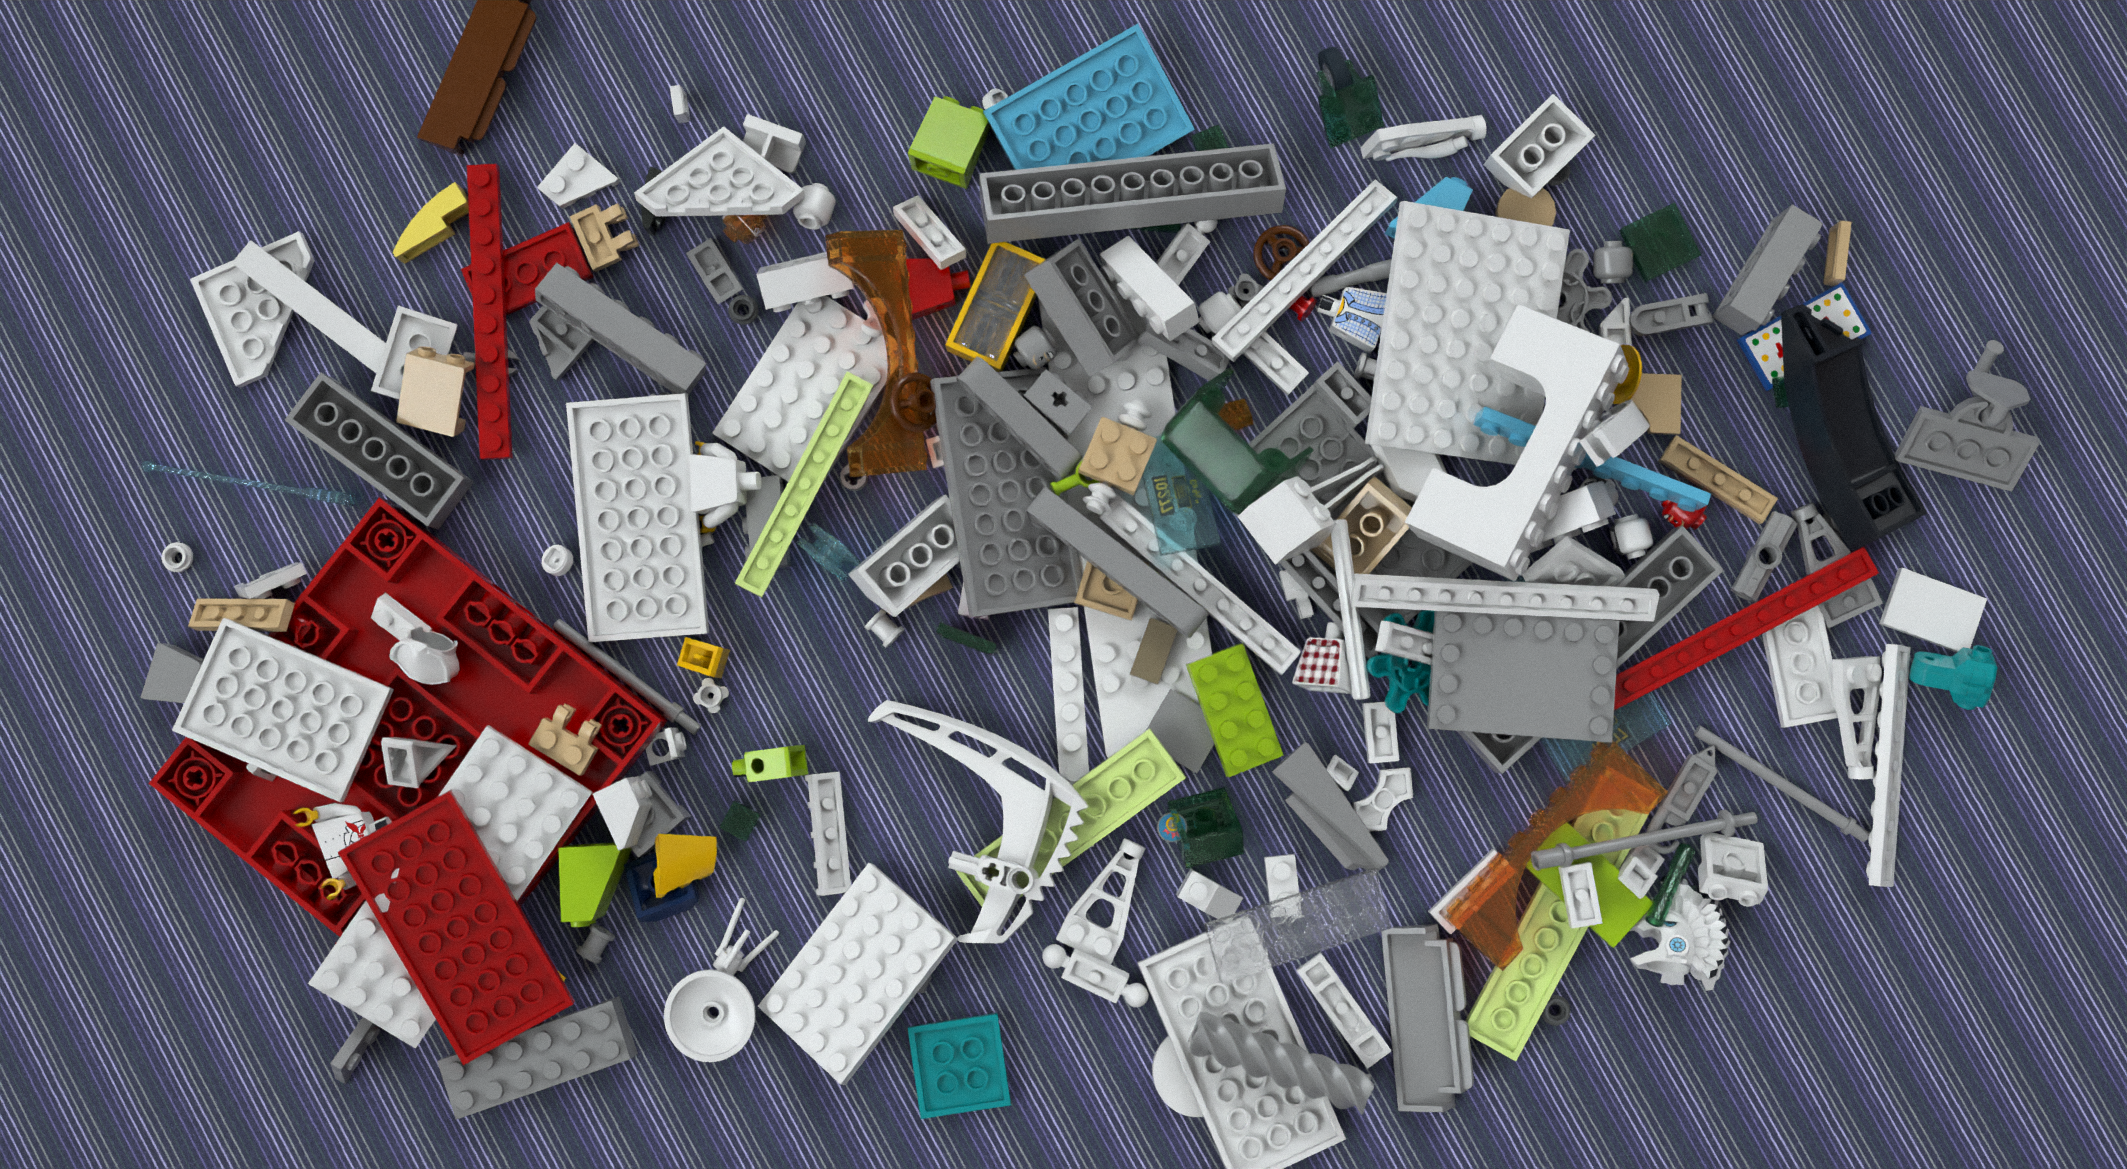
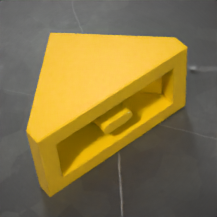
(703, 657)

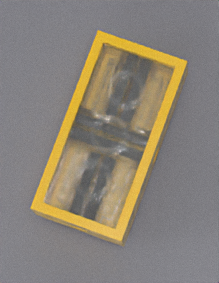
(995, 306)

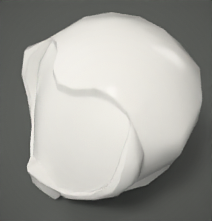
(426, 656)

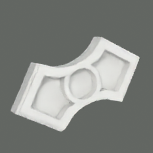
(1391, 789)

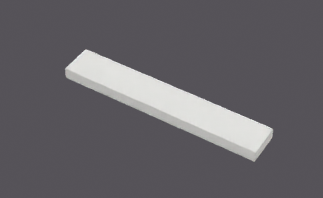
(310, 304)

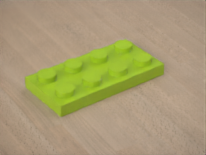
(1234, 710)

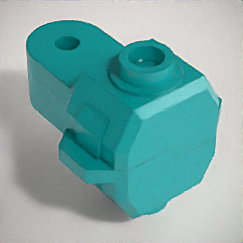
(1966, 674)

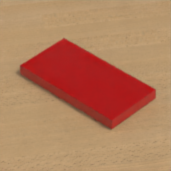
(532, 260)

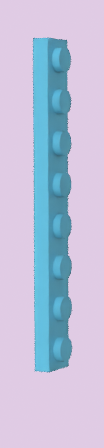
(1629, 474)

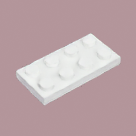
(1801, 669)

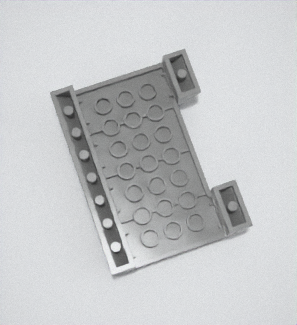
(1326, 423)

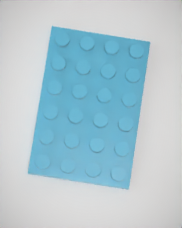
(1092, 109)

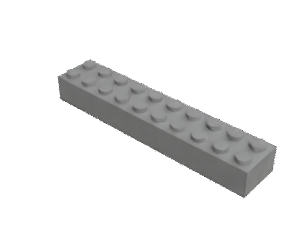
(1131, 193)
(1679, 573)

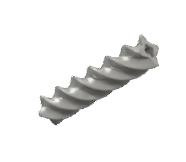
(1284, 1062)

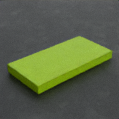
(1617, 903)

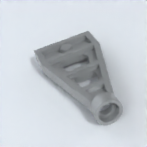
(1850, 602)

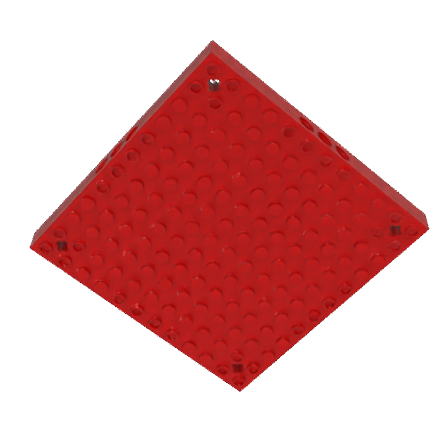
(507, 679)

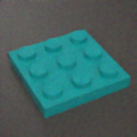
(959, 1065)

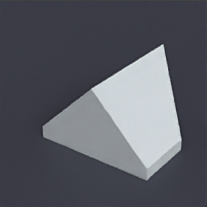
(411, 760)

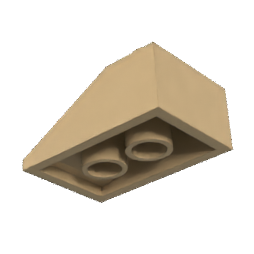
(1374, 526)

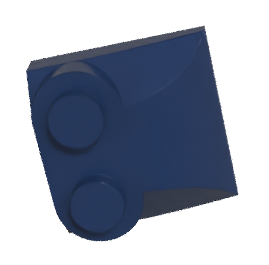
(643, 893)

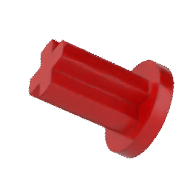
(1303, 307)

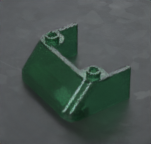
(1220, 455)

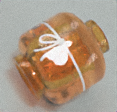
(743, 227)

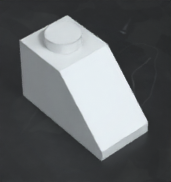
(1208, 895)

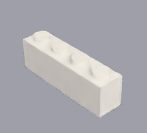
(1148, 288)

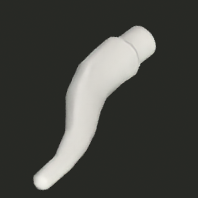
(1437, 150)

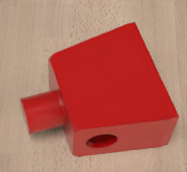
(933, 288)

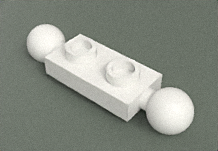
(1185, 249)
(1095, 975)

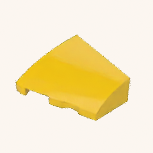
(682, 860)

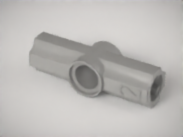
(1772, 540)

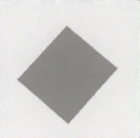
(1182, 730)

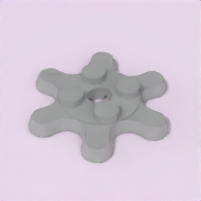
(1576, 295)

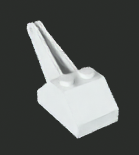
(1292, 519)

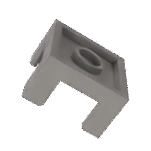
(662, 816)

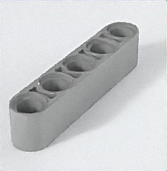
(1019, 418)

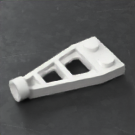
(1413, 135)
(1855, 674)
(1088, 936)

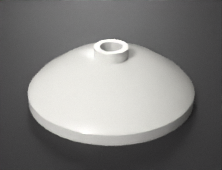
(695, 1029)

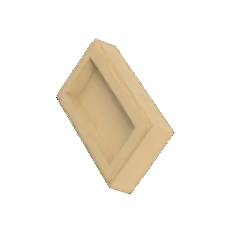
(1837, 253)

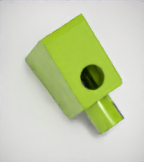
(771, 764)

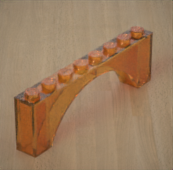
(878, 268)
(1488, 909)

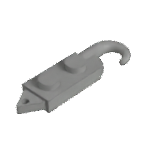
(1684, 794)

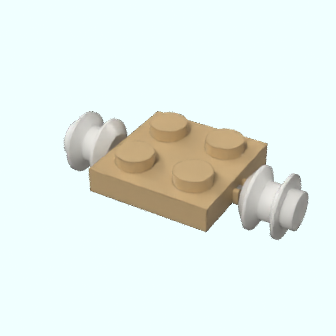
(1117, 456)

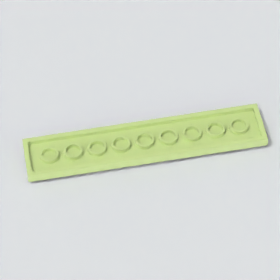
(1518, 995)

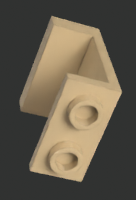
(433, 391)

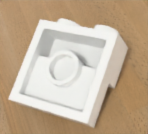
(1732, 869)

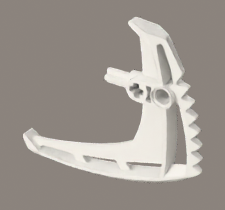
(1024, 817)

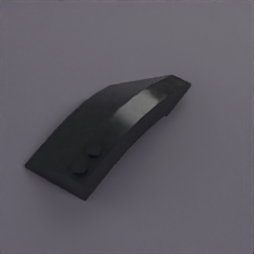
(1842, 431)

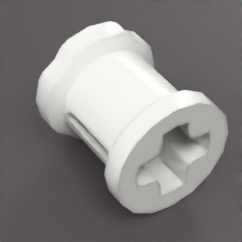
(1365, 367)
(884, 628)

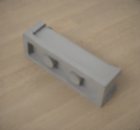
(1189, 350)

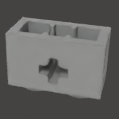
(1068, 414)

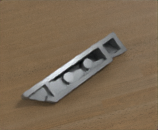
(1327, 811)

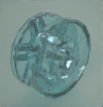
(829, 552)

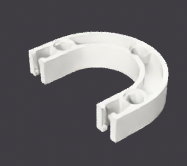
(1615, 433)

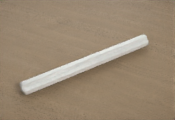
(1350, 614)

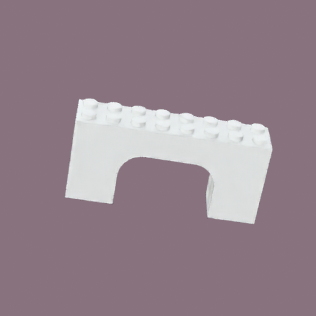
(1506, 520)

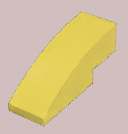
(432, 223)

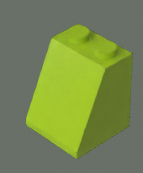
(949, 141)
(589, 880)

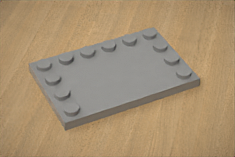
(1523, 675)

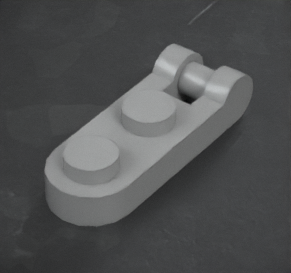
(1670, 315)

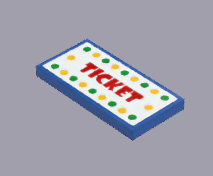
(1765, 347)

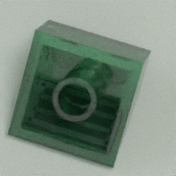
(1211, 827)

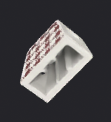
(1324, 663)

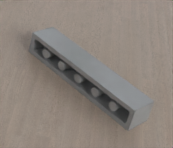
(620, 330)

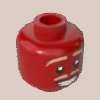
(1680, 517)

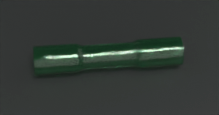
(1663, 900)

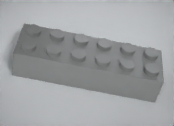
(379, 451)
(540, 1058)

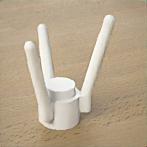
(730, 957)

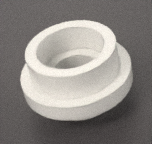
(169, 554)

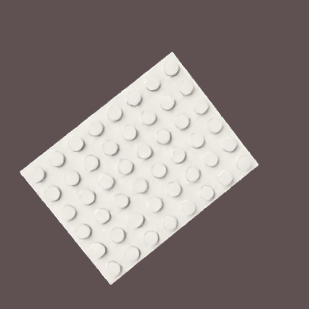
(1444, 313)

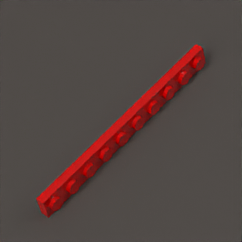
(489, 312)
(1743, 626)

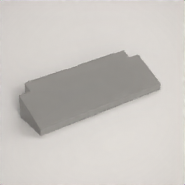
(1425, 1020)

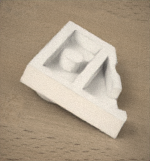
(575, 178)

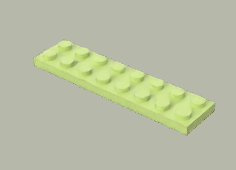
(1114, 795)

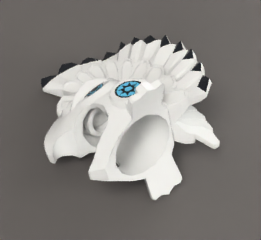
(1689, 940)

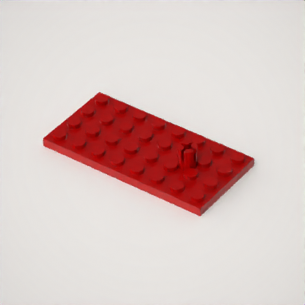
(457, 927)

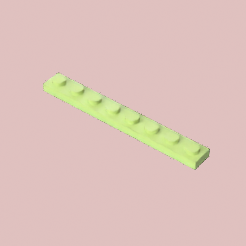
(804, 484)

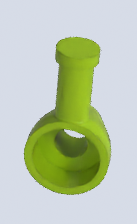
(1071, 482)

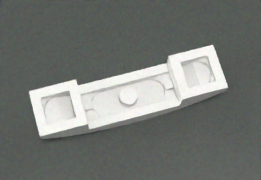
(1343, 1010)

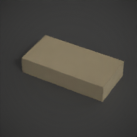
(1153, 651)

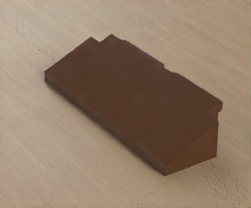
(475, 73)

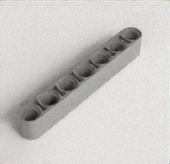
(1117, 562)

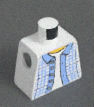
(1356, 316)

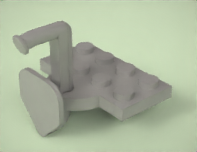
(1977, 435)

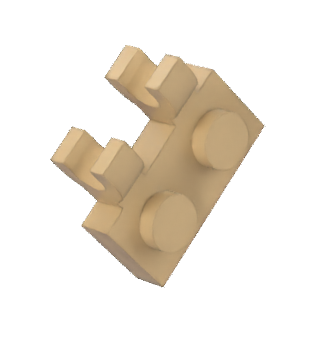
(596, 237)
(563, 745)

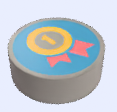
(1165, 827)

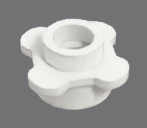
(708, 686)

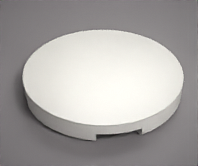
(1172, 1082)

